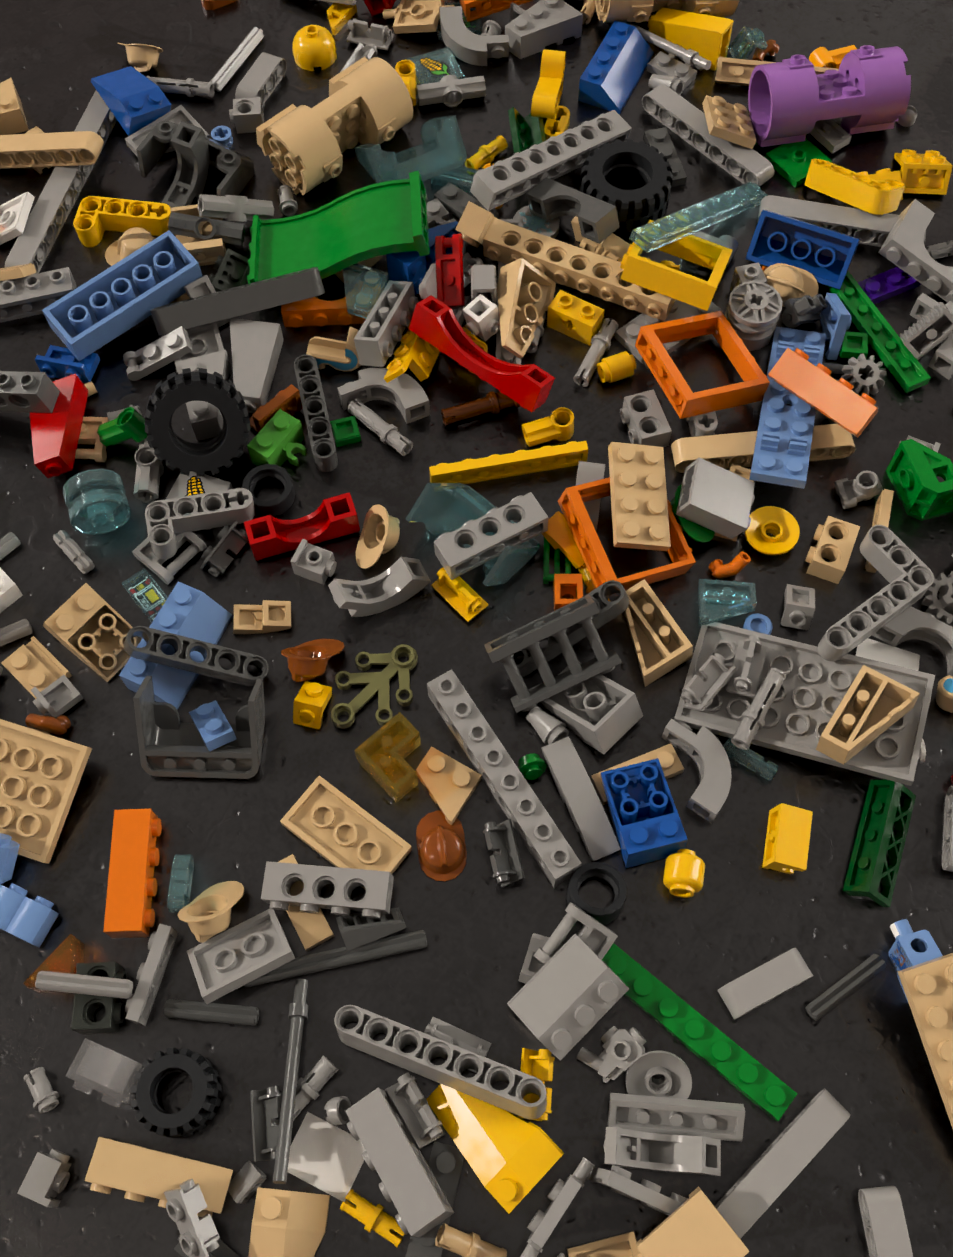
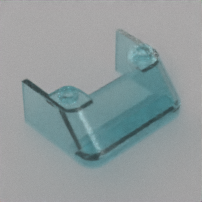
(449, 506)

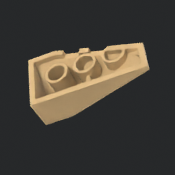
(522, 301)

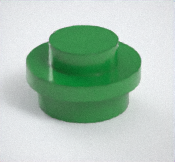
(531, 766)

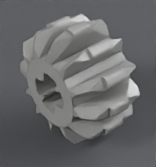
(873, 377)

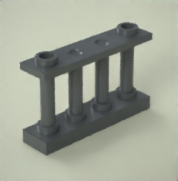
(554, 625)

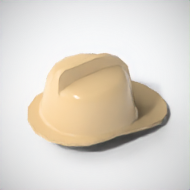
(142, 56)
(127, 244)
(791, 281)
(377, 537)
(212, 909)

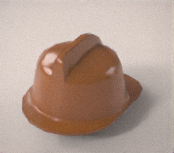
(311, 658)
(441, 847)

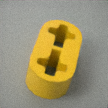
(559, 126)

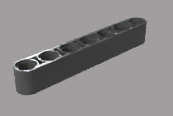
(238, 301)

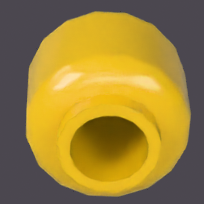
(684, 873)

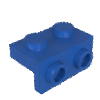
(61, 363)

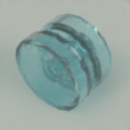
(96, 501)

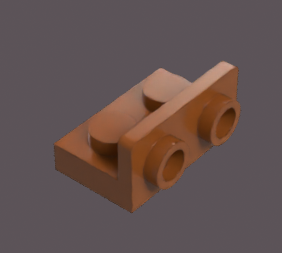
(286, 400)

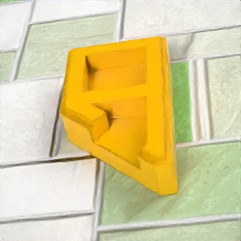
(339, 15)

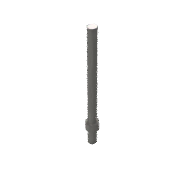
(297, 1014)

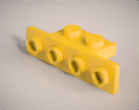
(412, 353)

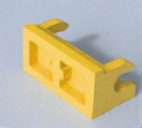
(787, 839)

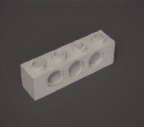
(484, 547)
(281, 876)

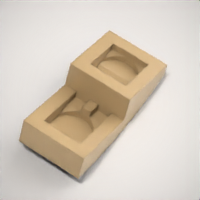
(263, 618)

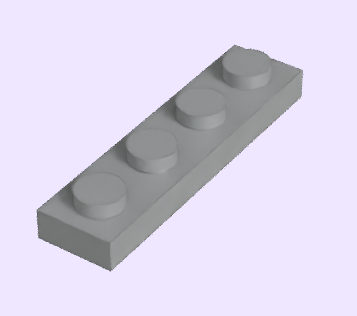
(677, 1116)

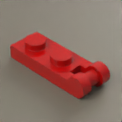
(450, 270)

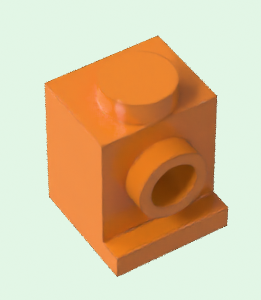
(567, 589)

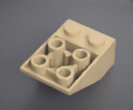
(92, 631)

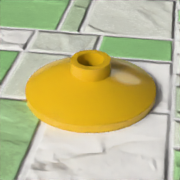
(773, 521)

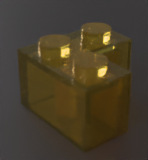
(385, 753)

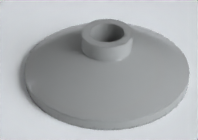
(675, 1080)

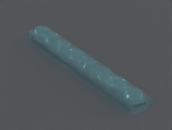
(697, 217)

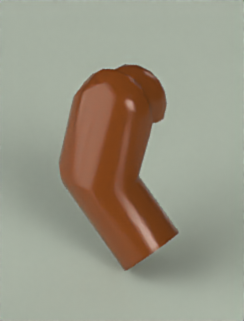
(772, 48)
(49, 724)

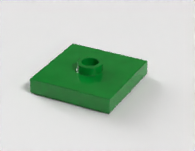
(794, 159)

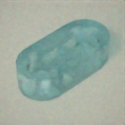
(180, 882)

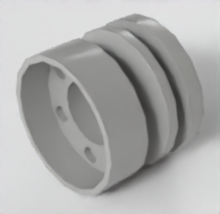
(754, 313)

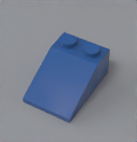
(131, 98)

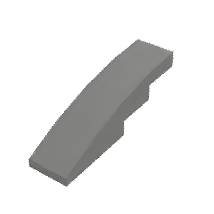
(580, 798)

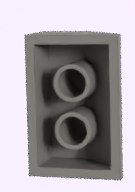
(567, 997)

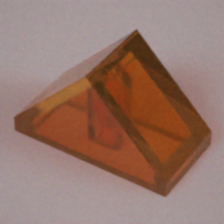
(62, 960)

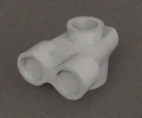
(859, 489)

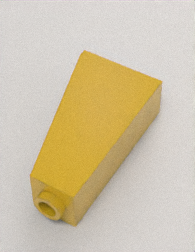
(694, 31)

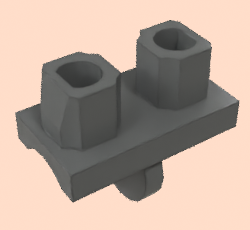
(803, 310)

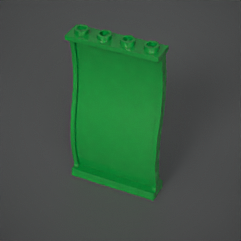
(346, 231)

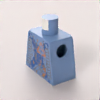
(911, 947)

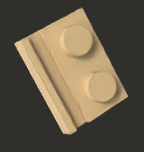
(34, 666)

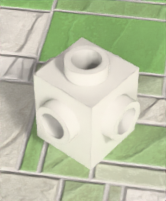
(482, 317)

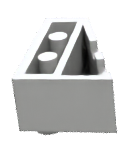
(543, 25)
(205, 417)

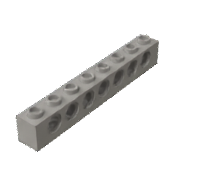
(546, 160)
(503, 778)

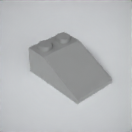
(596, 710)

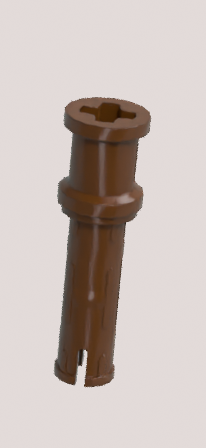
(491, 403)

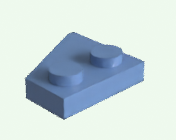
(834, 323)

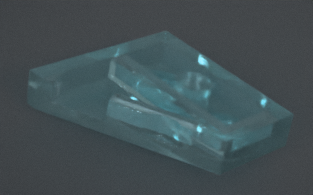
(724, 599)

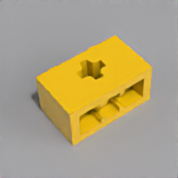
(574, 317)

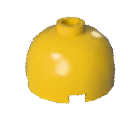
(314, 48)

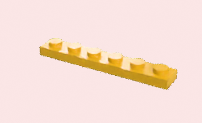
(510, 464)

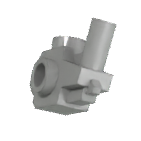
(620, 1051)

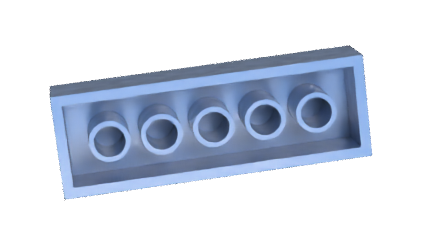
(122, 295)

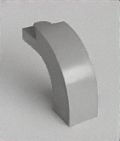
(467, 45)
(943, 357)
(401, 391)
(381, 592)
(712, 766)
(662, 1152)

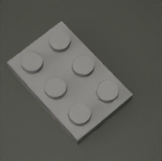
(239, 955)

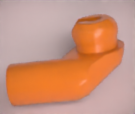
(722, 570)

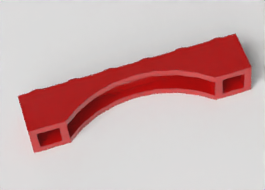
(439, 327)

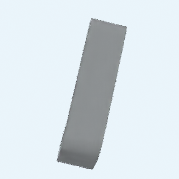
(231, 504)

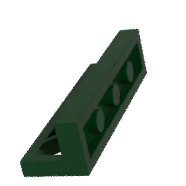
(525, 130)
(876, 837)

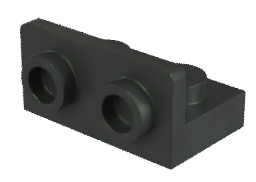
(231, 271)

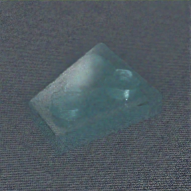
(363, 288)

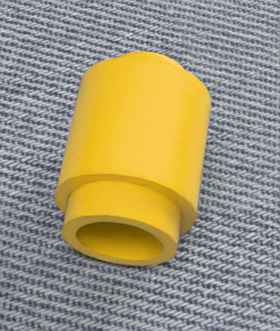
(616, 367)

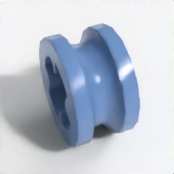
(222, 131)

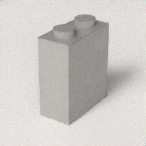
(716, 498)

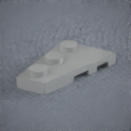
(646, 1192)

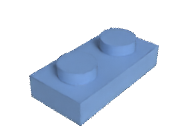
(212, 725)

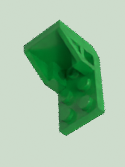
(915, 480)

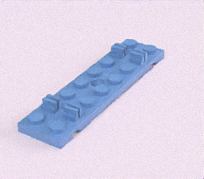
(786, 430)

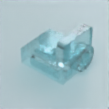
(746, 42)

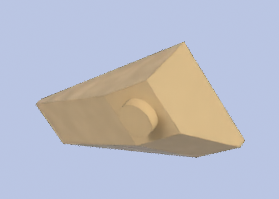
(288, 1223)

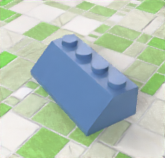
(186, 614)

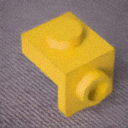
(310, 704)

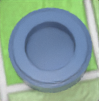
(758, 623)

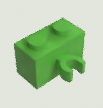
(278, 441)

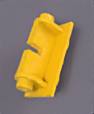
(459, 595)
(540, 1066)

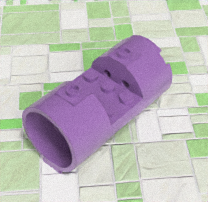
(864, 93)

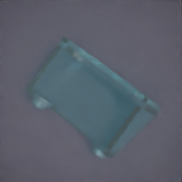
(438, 154)

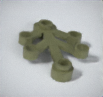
(376, 682)

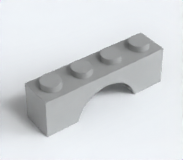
(920, 626)

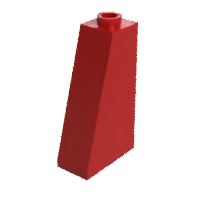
(58, 433)

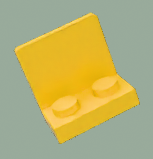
(924, 172)

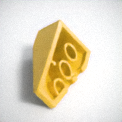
(498, 1146)

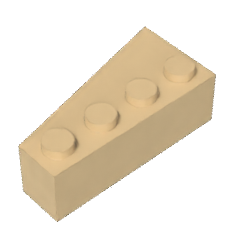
(153, 1172)

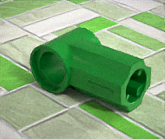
(126, 426)

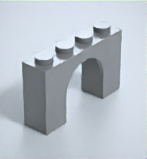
(907, 251)

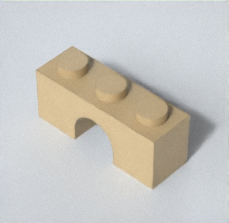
(474, 224)

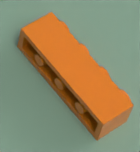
(824, 392)
(132, 873)

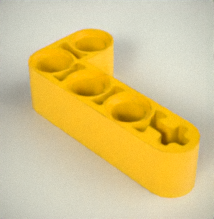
(550, 84)
(854, 188)
(115, 214)

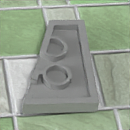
(176, 116)

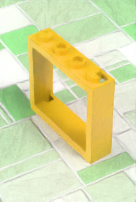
(674, 282)

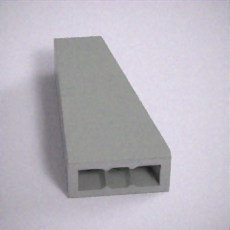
(254, 359)

